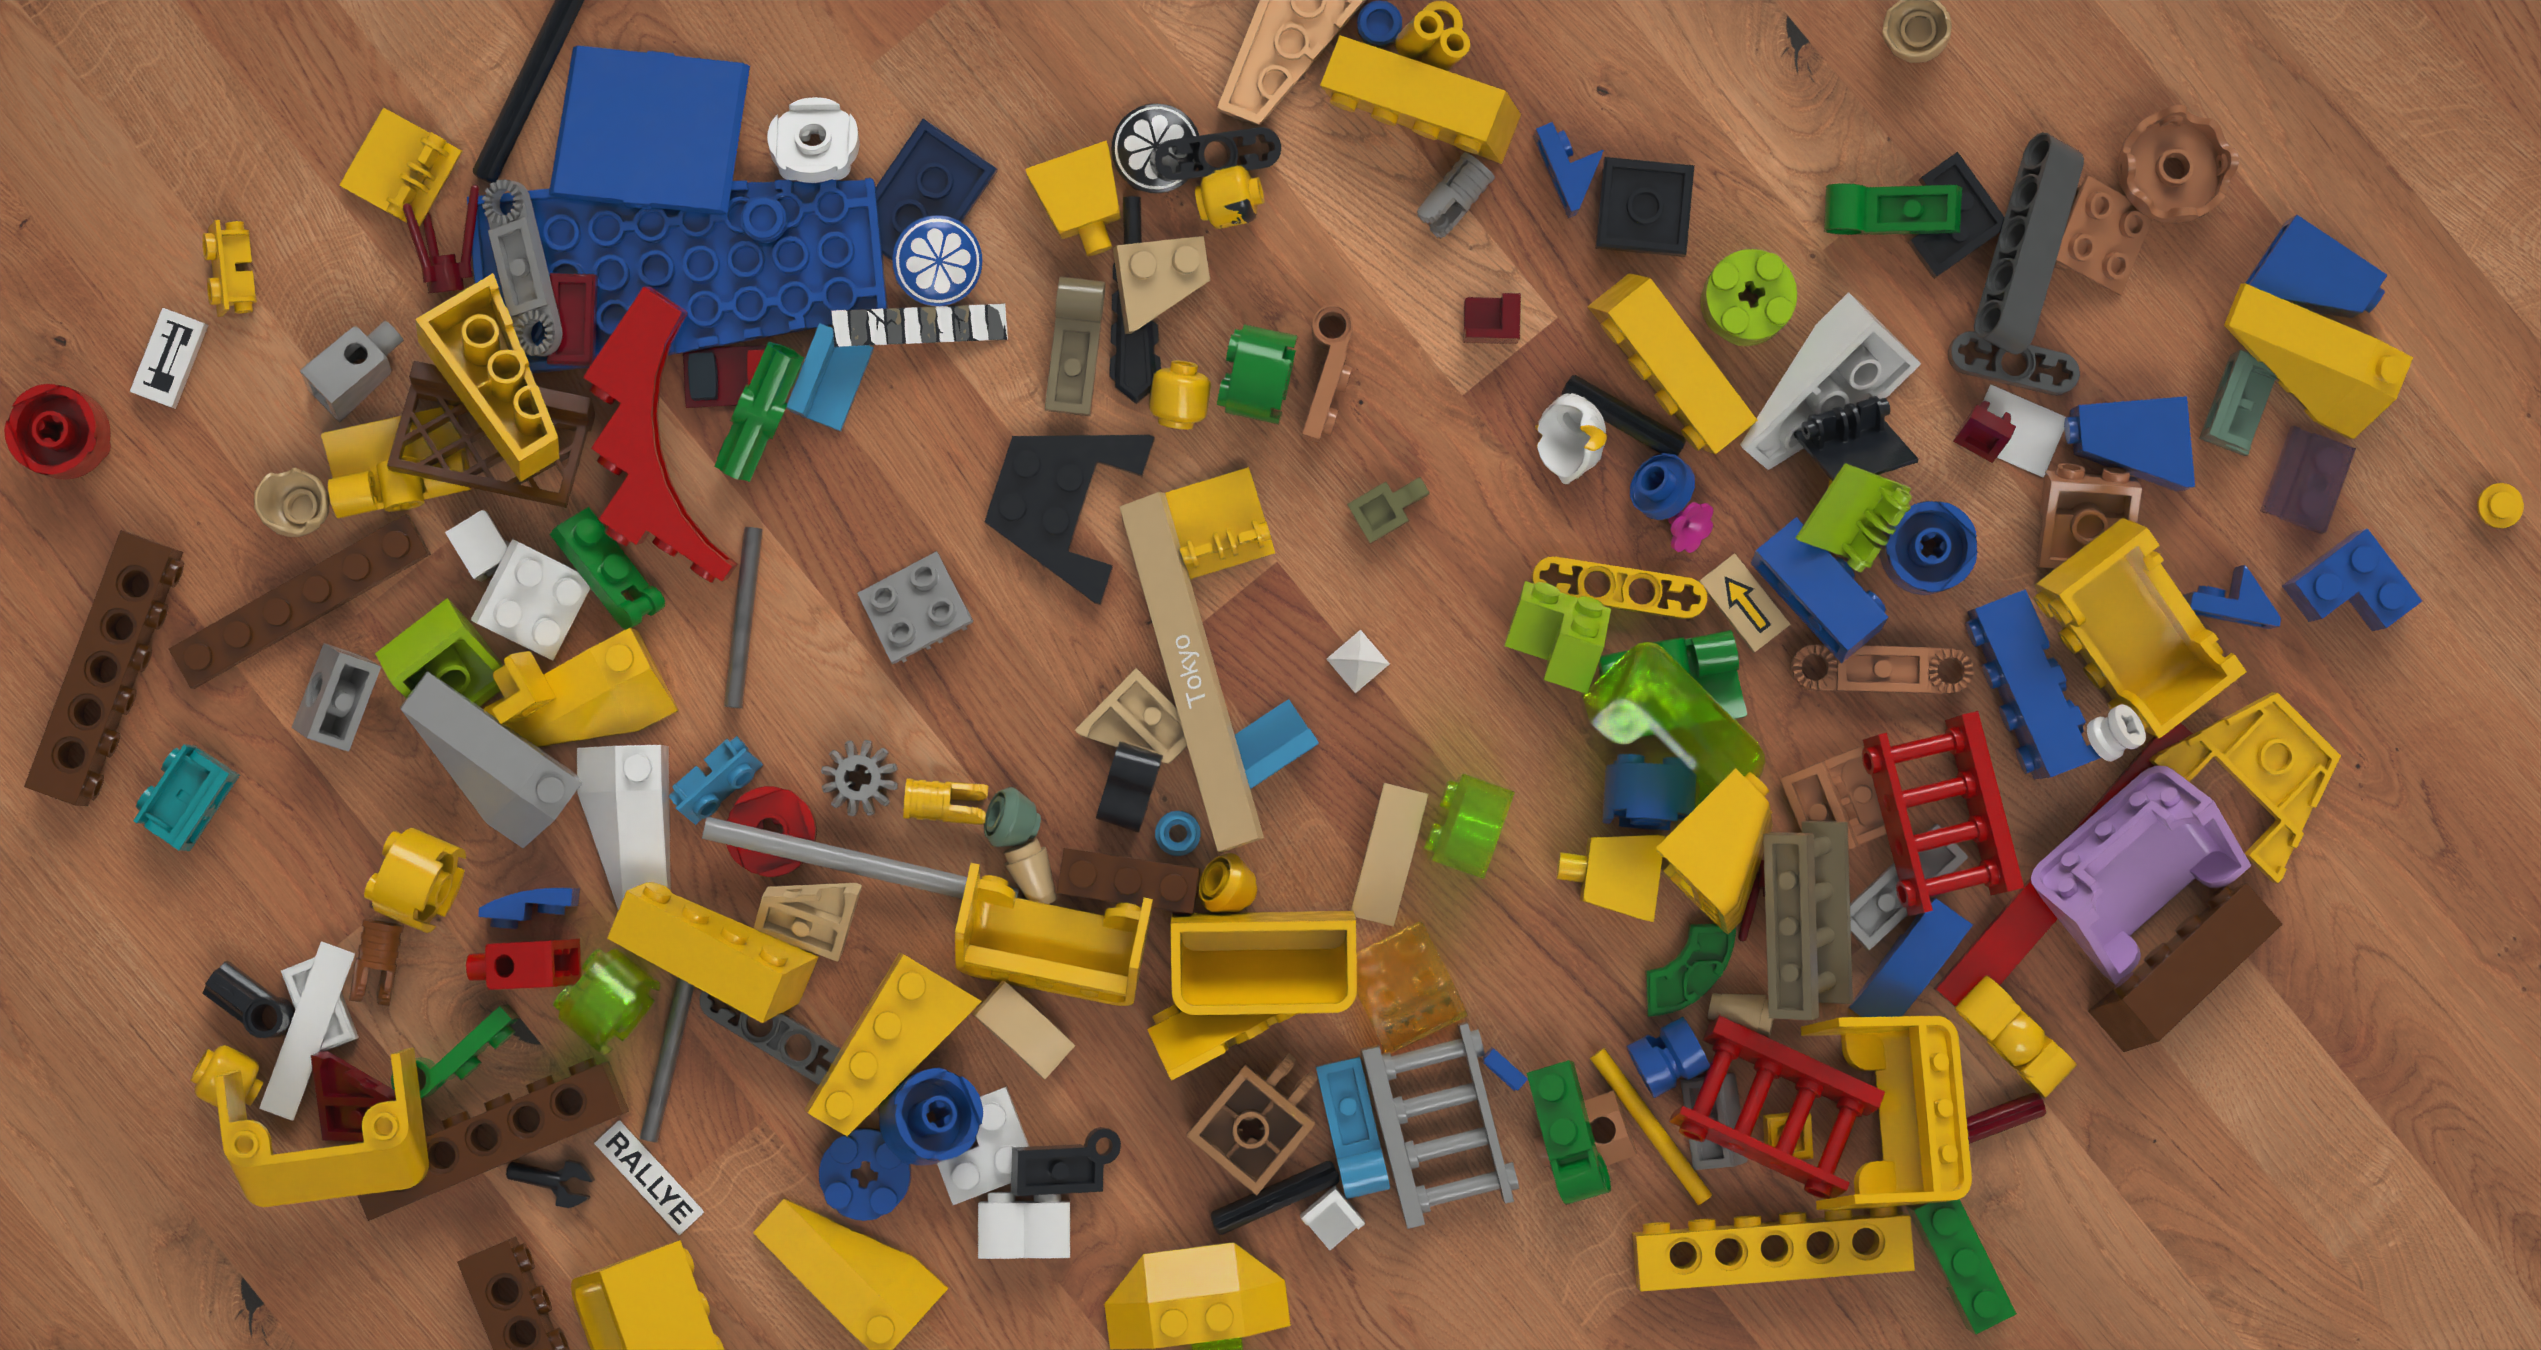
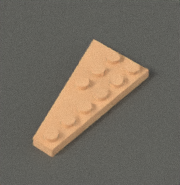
(1278, 51)

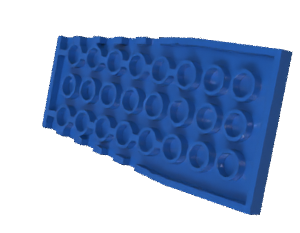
(709, 263)

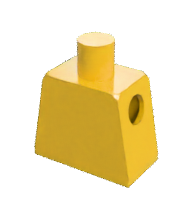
(1079, 195)
(1617, 874)

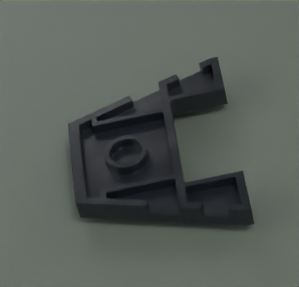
(1045, 492)

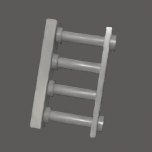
(1395, 1111)

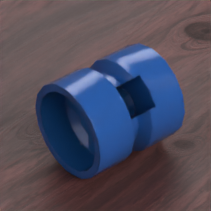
(1668, 1057)

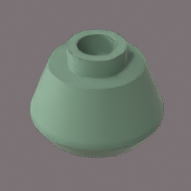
(1011, 819)

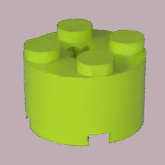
(1763, 275)

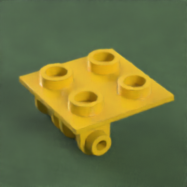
(400, 166)
(1219, 523)

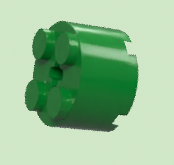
(1258, 374)

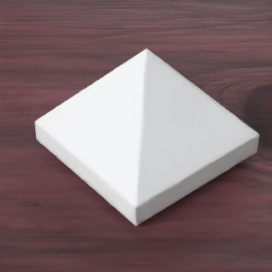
(1357, 661)

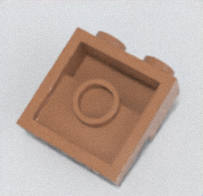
(2081, 507)

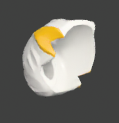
(1571, 436)

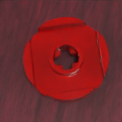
(783, 808)

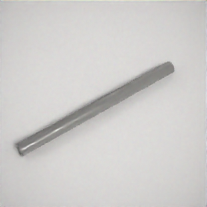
(835, 857)

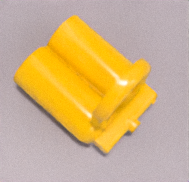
(1428, 42)

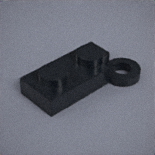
(1063, 1167)

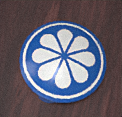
(937, 260)

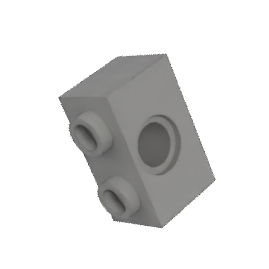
(336, 697)

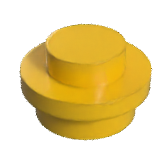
(2500, 505)

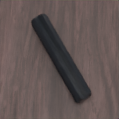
(1627, 418)
(1274, 1197)

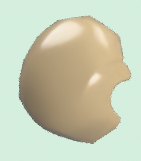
(1917, 29)
(291, 502)

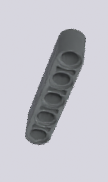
(2029, 243)

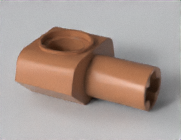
(1622, 1144)

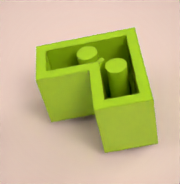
(1561, 630)

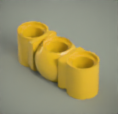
(2015, 1036)

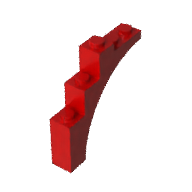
(646, 502)

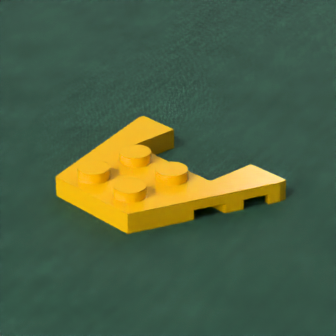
(2274, 759)

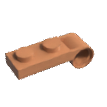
(1334, 374)

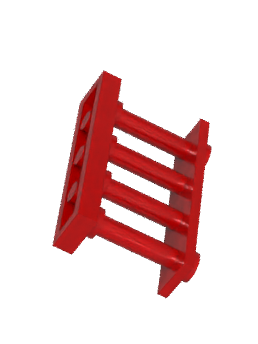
(1974, 783)
(1811, 1080)

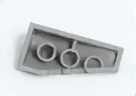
(498, 770)

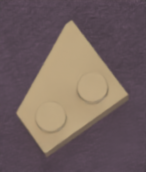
(1158, 276)

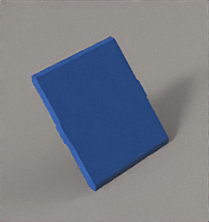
(649, 130)

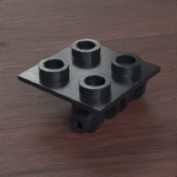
(1855, 437)

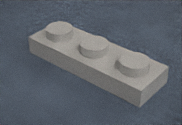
(1878, 906)

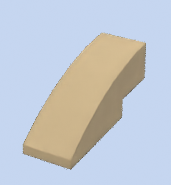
(1389, 854)

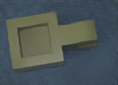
(1382, 510)

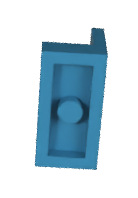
(828, 380)
(1273, 742)

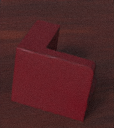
(1492, 319)

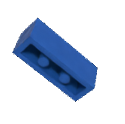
(1820, 591)

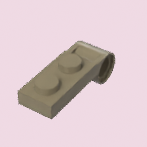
(1075, 346)

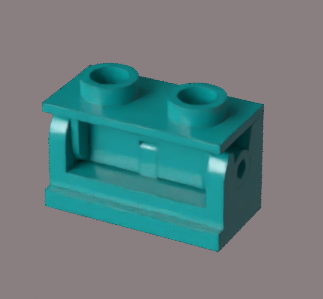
(185, 796)

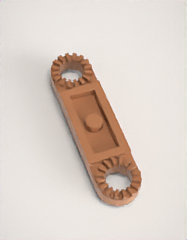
(1884, 670)

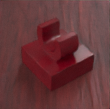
(1985, 432)

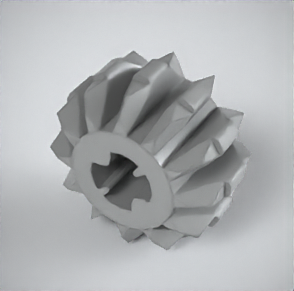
(852, 764)

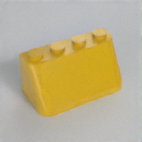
(1263, 962)
(645, 1304)

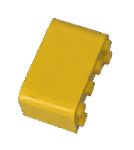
(2135, 628)

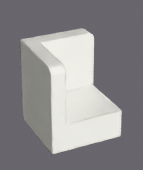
(478, 545)
(1332, 1217)

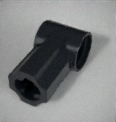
(247, 1000)

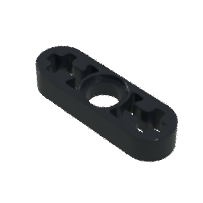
(1245, 138)

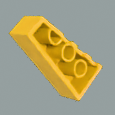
(1421, 98)
(893, 1035)

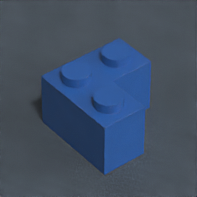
(2354, 572)

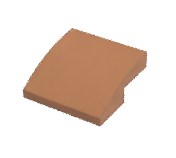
(1838, 792)

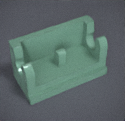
(2238, 403)

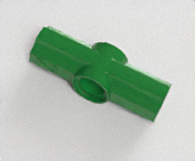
(759, 411)

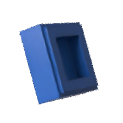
(1504, 1069)

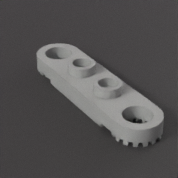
(522, 267)

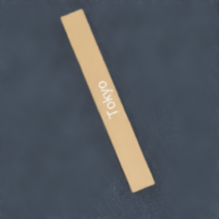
(1191, 672)

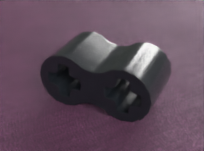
(1129, 786)

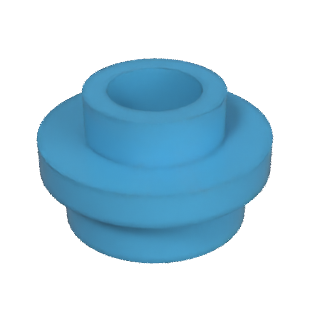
(1177, 818)

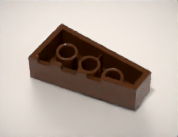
(2185, 968)

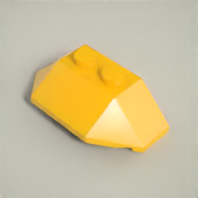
(1195, 1298)

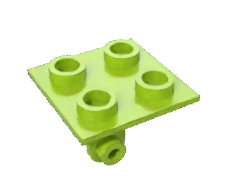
(1855, 515)

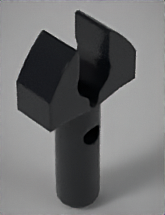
(553, 1180)

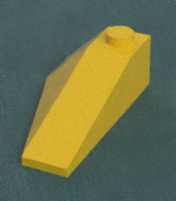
(1193, 1040)
(858, 1279)

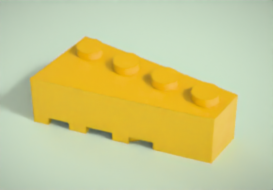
(1672, 362)
(488, 370)
(713, 951)

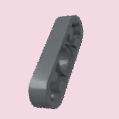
(2043, 381)

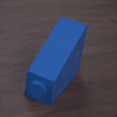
(2317, 272)
(2137, 435)

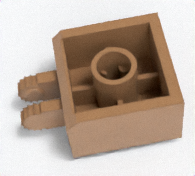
(1252, 1097)

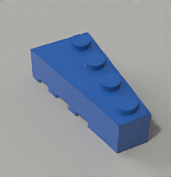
(2029, 687)

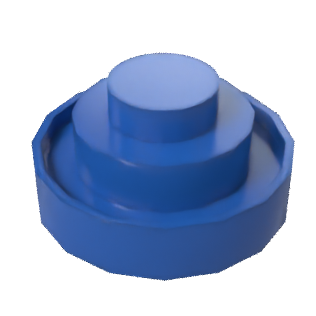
(1662, 486)

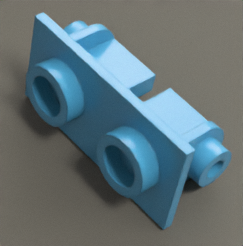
(701, 795)

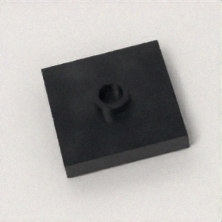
(1644, 206)

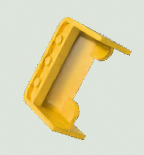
(1050, 944)
(1919, 1115)
(388, 1160)

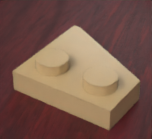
(1139, 717)
(810, 916)

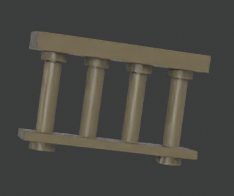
(1807, 919)

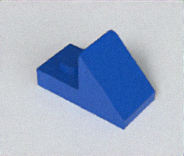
(1569, 179)
(2245, 604)

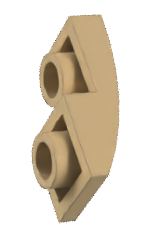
(1023, 1029)

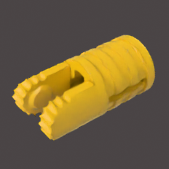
(933, 801)

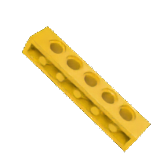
(1889, 1253)

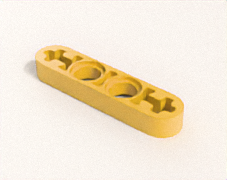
(1620, 581)

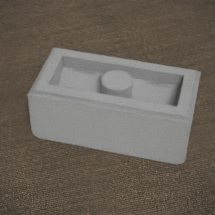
(1726, 1111)

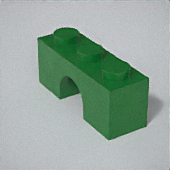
(1964, 1263)

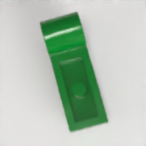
(1892, 210)
(463, 1057)
(1567, 1133)

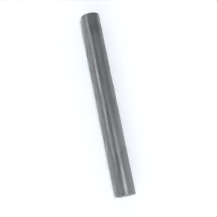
(743, 617)
(667, 1061)

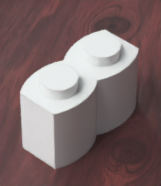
(1023, 1227)

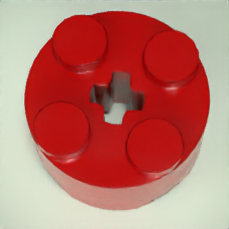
(35, 421)

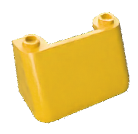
(1721, 848)

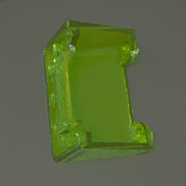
(1658, 694)

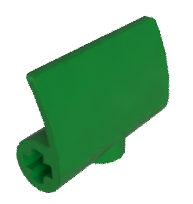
(1709, 660)

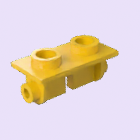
(225, 250)

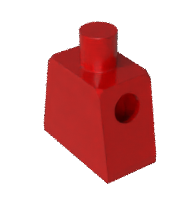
(527, 964)

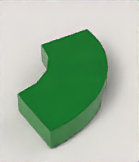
(1691, 972)

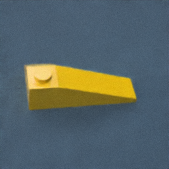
(2327, 366)
(599, 694)

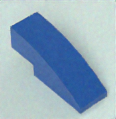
(1911, 963)

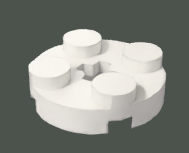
(818, 162)

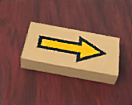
(1744, 603)

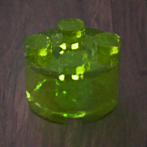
(606, 999)

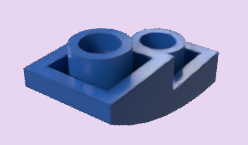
(518, 907)

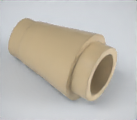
(1031, 871)
(1744, 1009)

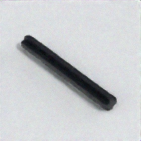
(526, 89)

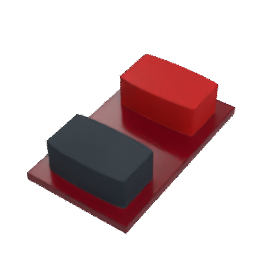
(719, 374)

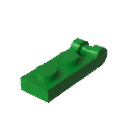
(607, 569)

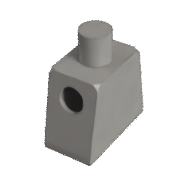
(339, 382)

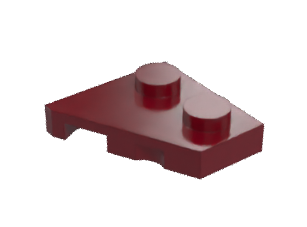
(344, 1096)

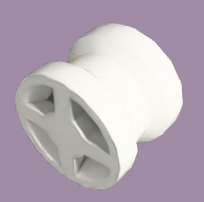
(2116, 732)

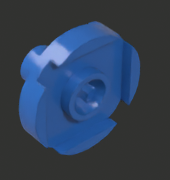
(843, 1189)

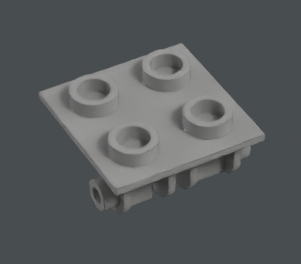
(915, 608)

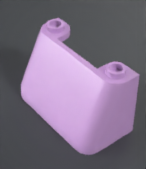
(2134, 862)

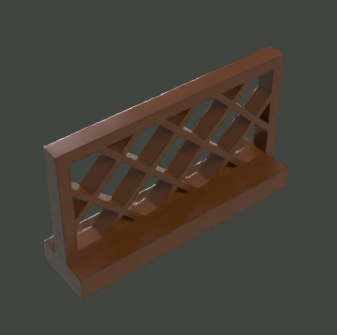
(428, 383)

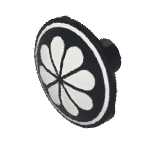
(1138, 136)

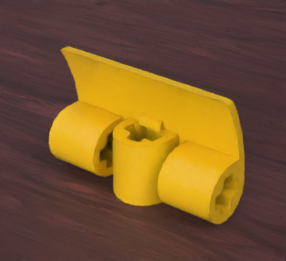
(360, 469)

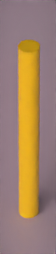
(1651, 1126)

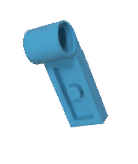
(1353, 1127)

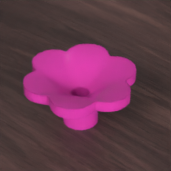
(1691, 527)

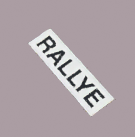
(649, 1177)

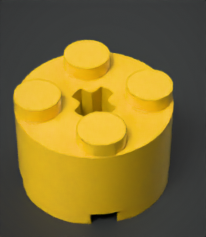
(416, 879)

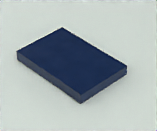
(929, 179)

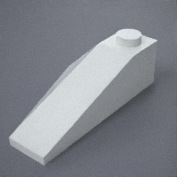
(1839, 364)
(628, 812)

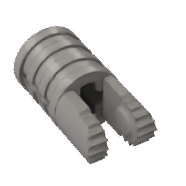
(1455, 195)

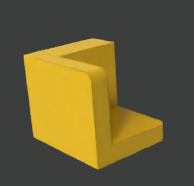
(522, 687)

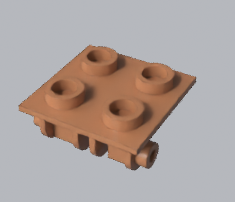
(2102, 235)

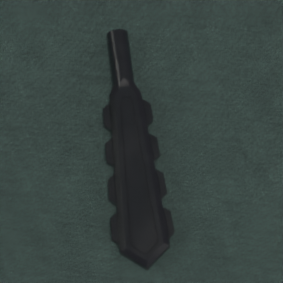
(1135, 358)

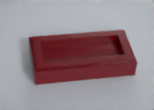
(577, 312)

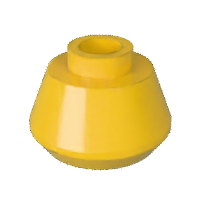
(1227, 884)

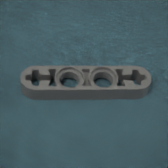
(776, 1040)

